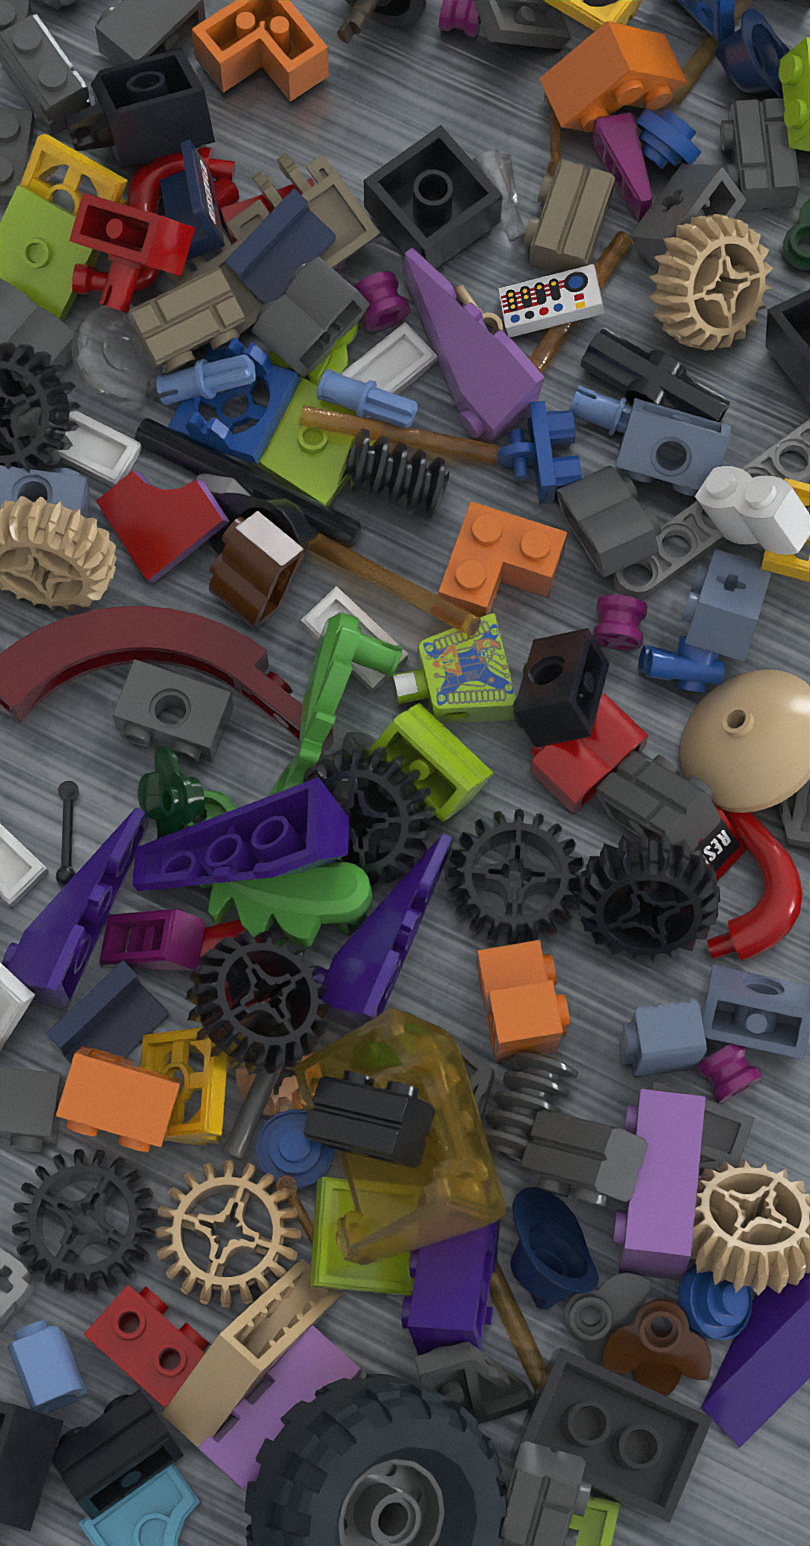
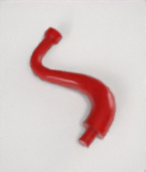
(144, 194)
(780, 900)

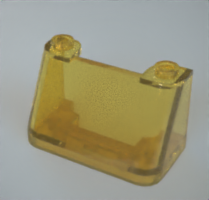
(456, 1180)

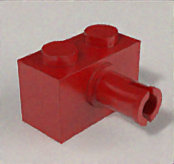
(132, 242)

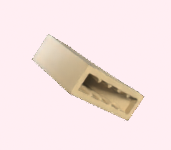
(246, 1353)

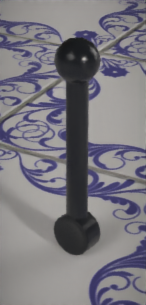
(68, 793)

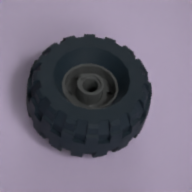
(377, 1469)

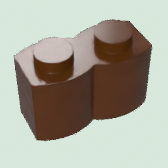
(254, 568)

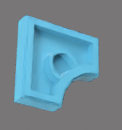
(146, 1516)

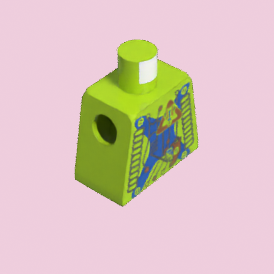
(461, 676)

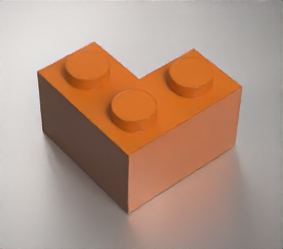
(263, 36)
(612, 70)
(497, 550)
(521, 1000)
(119, 1098)

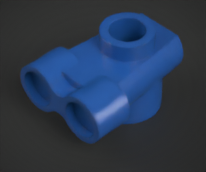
(689, 665)

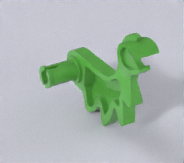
(336, 649)
(296, 901)

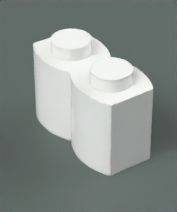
(755, 510)

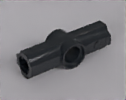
(650, 377)

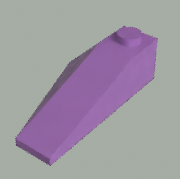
(484, 371)

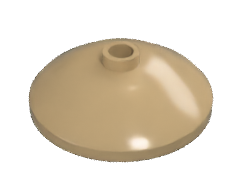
(763, 757)

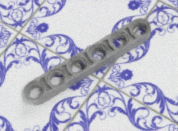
(701, 537)

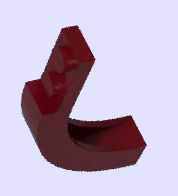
(158, 635)

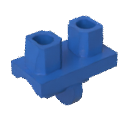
(544, 431)

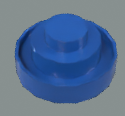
(666, 139)
(286, 1151)
(713, 1309)

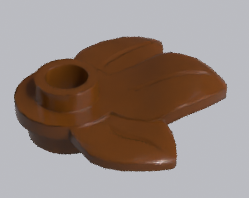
(655, 1355)

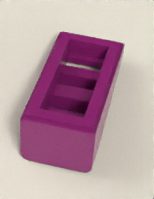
(621, 152)
(156, 940)

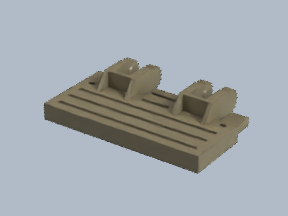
(327, 199)

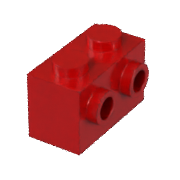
(147, 1344)

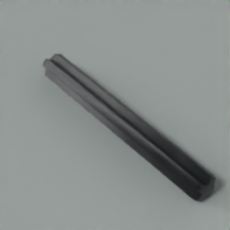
(205, 460)

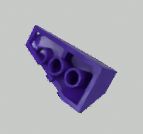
(256, 841)
(66, 932)
(373, 957)
(763, 1362)

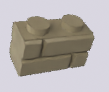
(571, 217)
(187, 320)

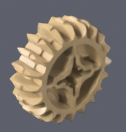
(710, 282)
(53, 554)
(202, 1225)
(751, 1227)

